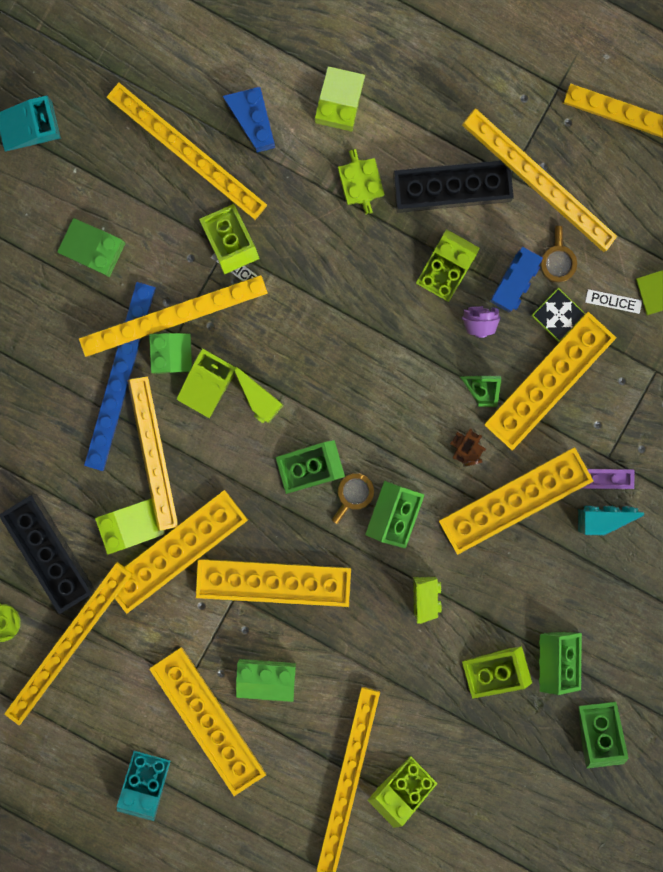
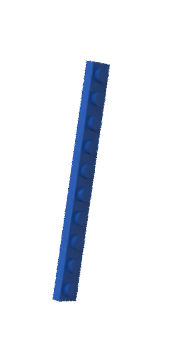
(118, 383)

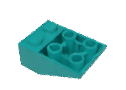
(28, 124)
(603, 521)
(143, 786)

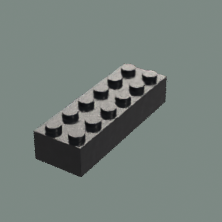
(452, 186)
(47, 553)

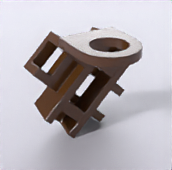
(463, 446)

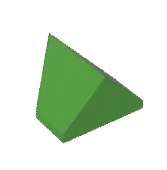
(484, 389)

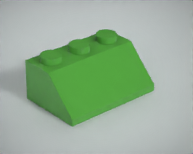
(394, 515)
(560, 662)
(265, 680)

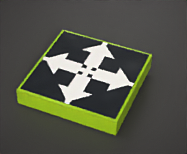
(558, 315)

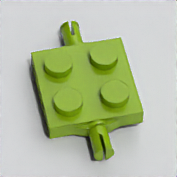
(360, 181)

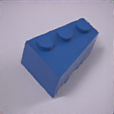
(251, 115)
(516, 280)

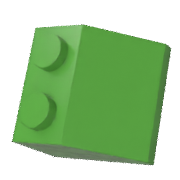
(170, 353)

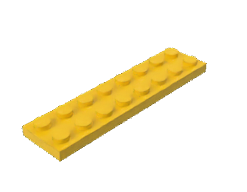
(549, 381)
(516, 500)
(180, 549)
(273, 582)
(207, 721)

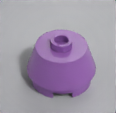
(481, 321)

